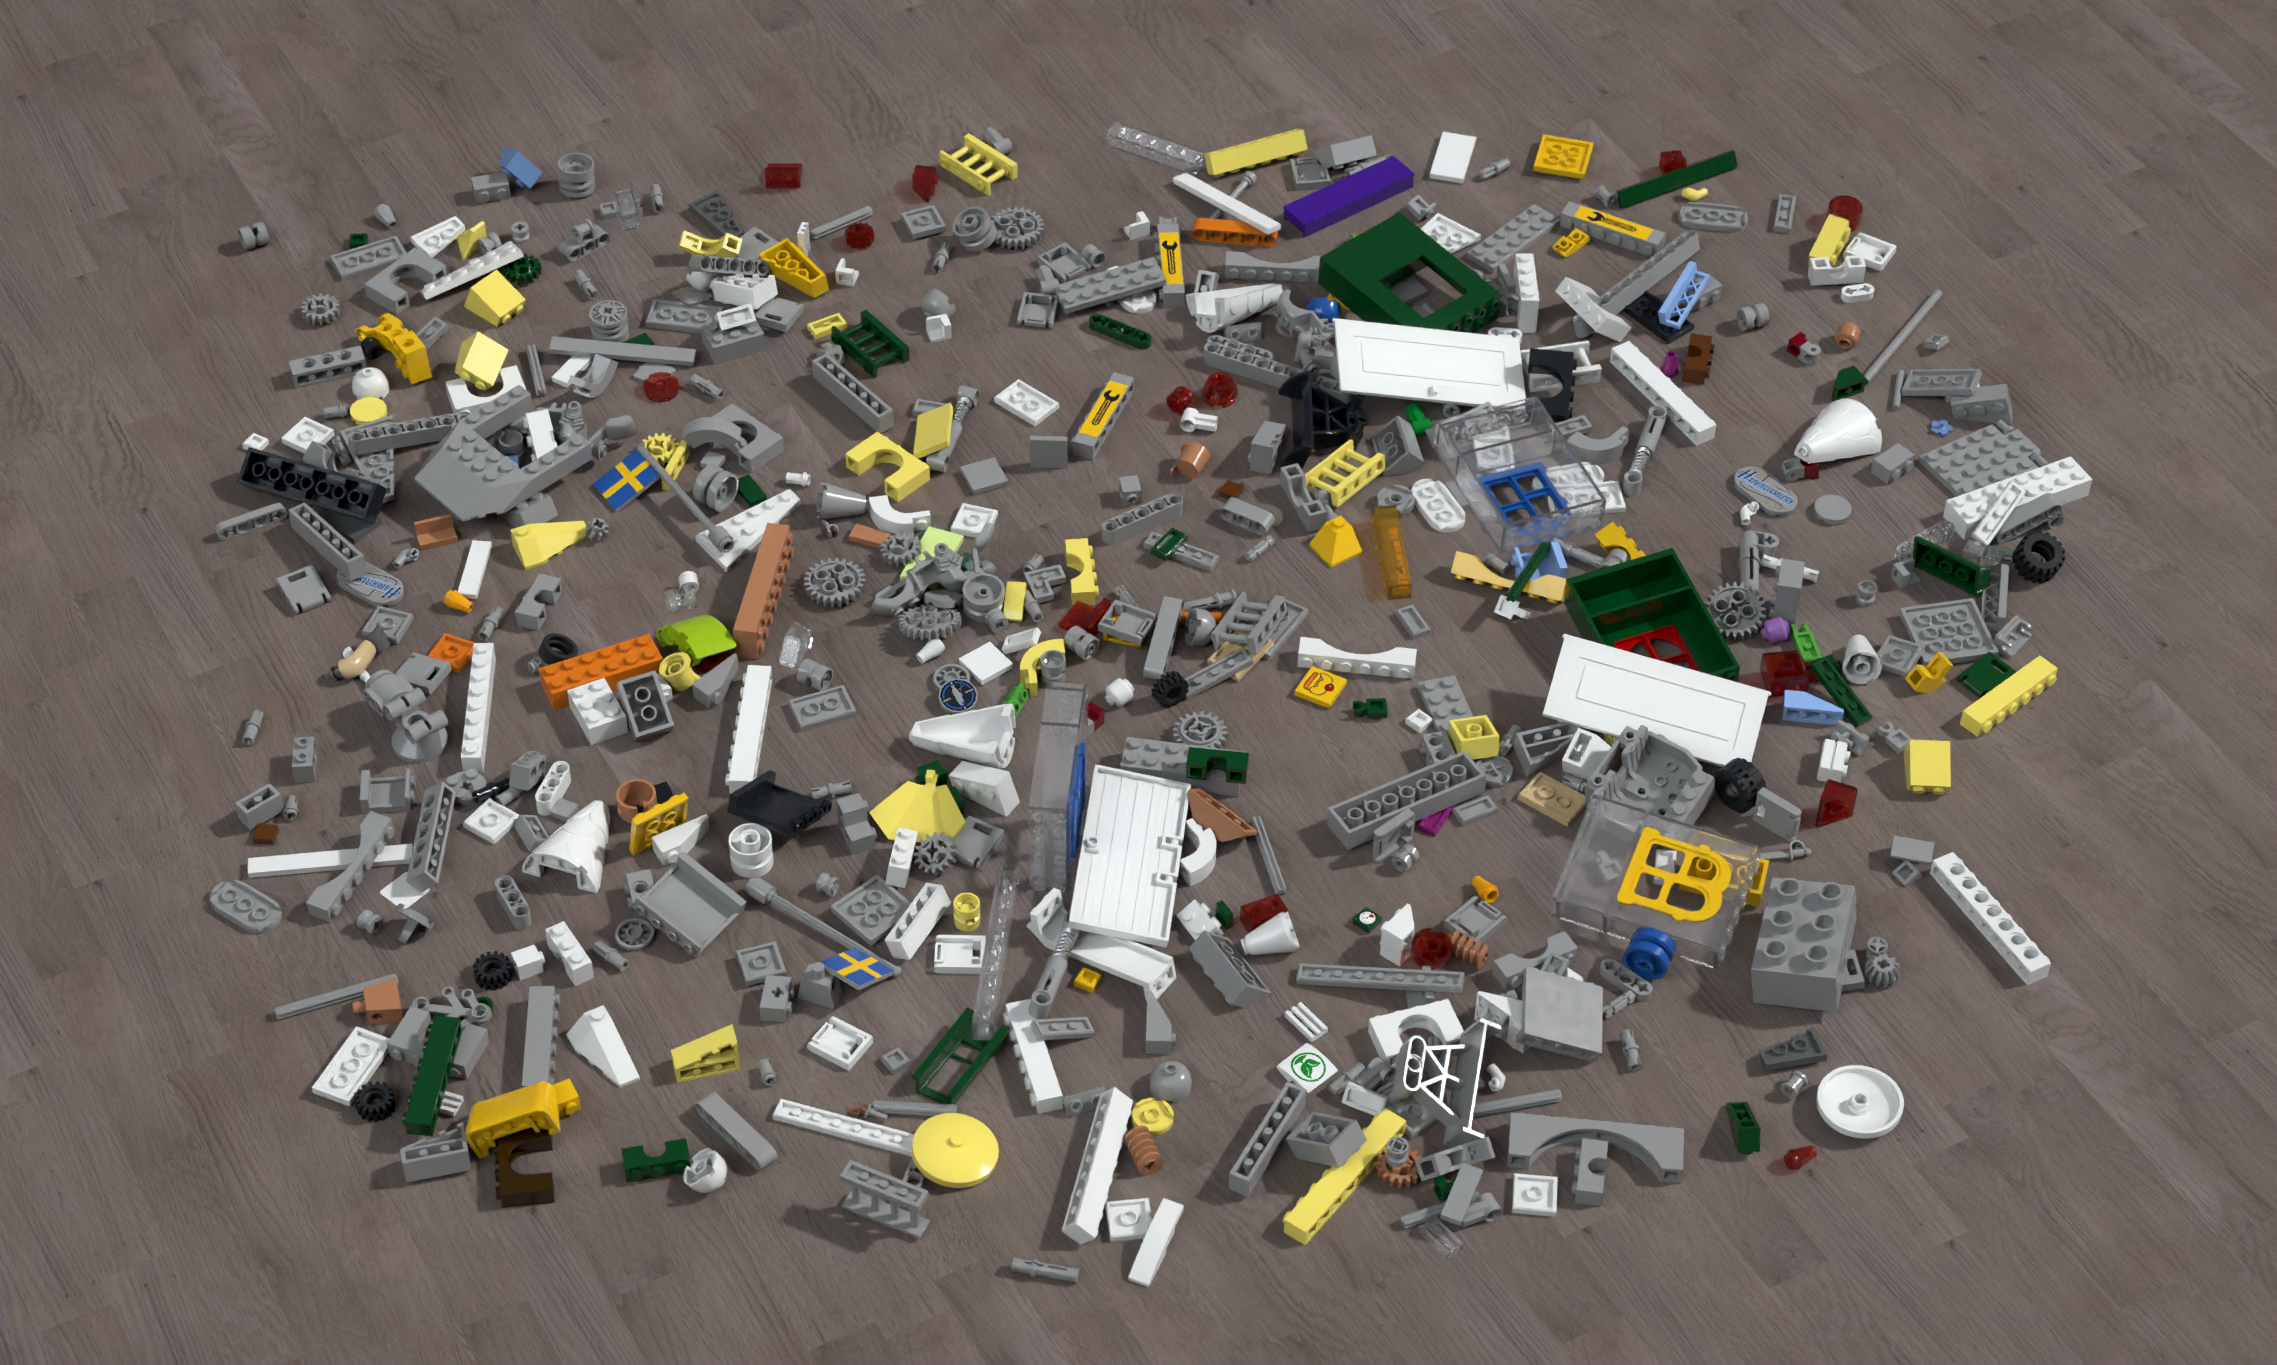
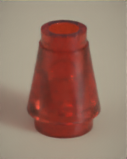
(1798, 1157)

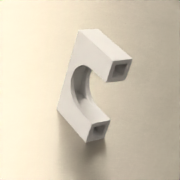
(1527, 291)
(1582, 300)
(464, 401)
(1435, 1017)

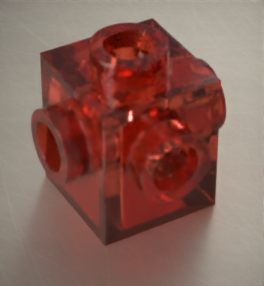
(1671, 161)

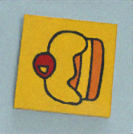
(1320, 687)

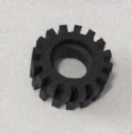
(1170, 689)
(492, 979)
(372, 1092)

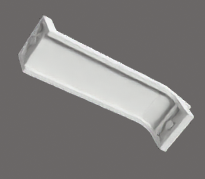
(1111, 954)

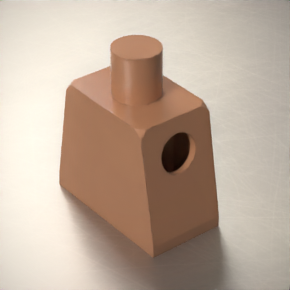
(380, 1003)

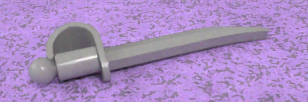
(1789, 853)

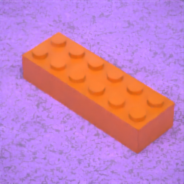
(611, 663)

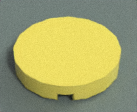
(368, 410)
(1154, 1114)

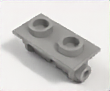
(1244, 332)
(1082, 1101)

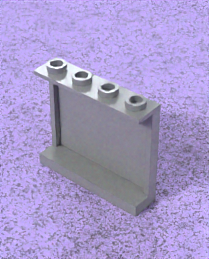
(690, 905)
(1561, 1014)

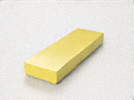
(676, 462)

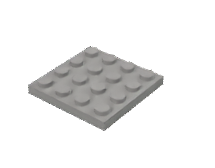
(1949, 628)

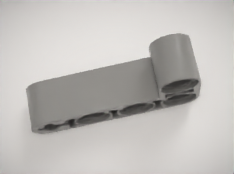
(2026, 517)

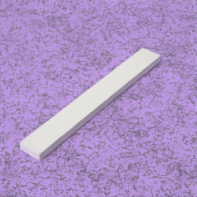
(1227, 203)
(323, 861)
(844, 1127)

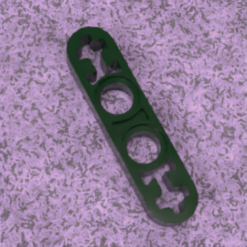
(1138, 338)

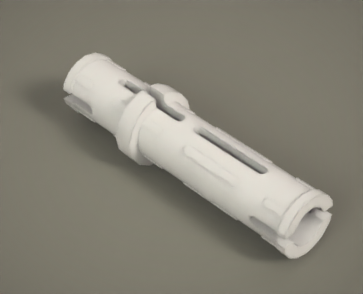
(1772, 562)

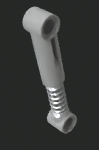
(966, 399)
(1644, 450)
(1053, 972)

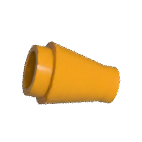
(456, 601)
(1485, 889)

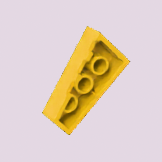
(795, 268)

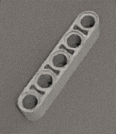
(729, 265)
(1142, 518)
(1163, 638)
(736, 1131)

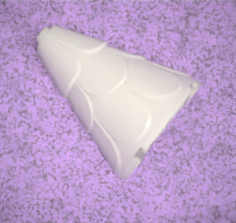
(1227, 306)
(1839, 432)
(973, 735)
(576, 847)

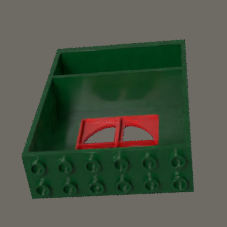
(1648, 602)

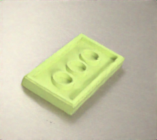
(929, 540)

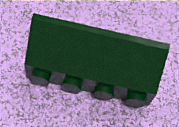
(1950, 567)

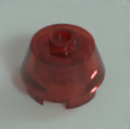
(1220, 390)

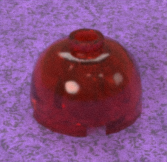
(1431, 948)

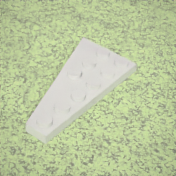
(1450, 233)
(478, 266)
(749, 527)

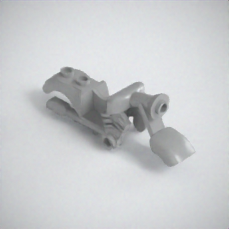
(1311, 336)
(570, 423)
(941, 569)

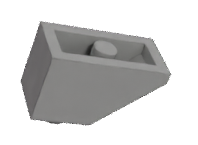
(1206, 281)

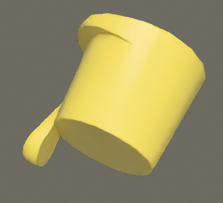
(677, 671)

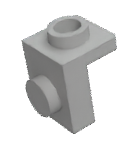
(1420, 208)
(832, 350)

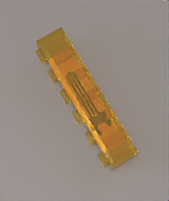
(1391, 552)

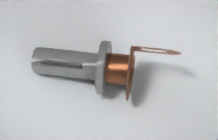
(867, 1110)

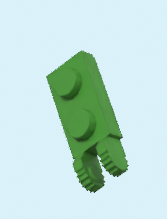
(1805, 643)

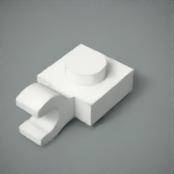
(1510, 609)

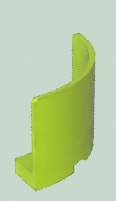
(697, 637)

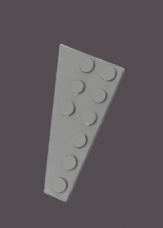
(375, 465)

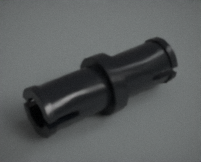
(491, 790)

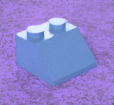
(519, 167)

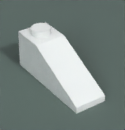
(682, 838)

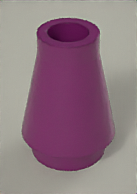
(1669, 366)

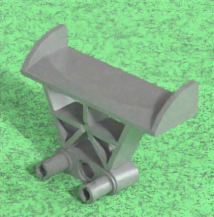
(1463, 1083)

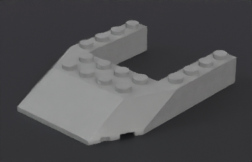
(476, 478)

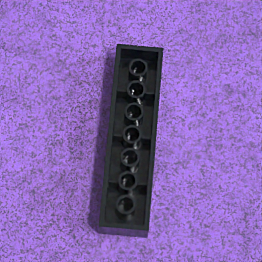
(311, 485)

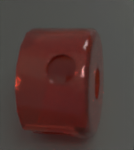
(1846, 208)

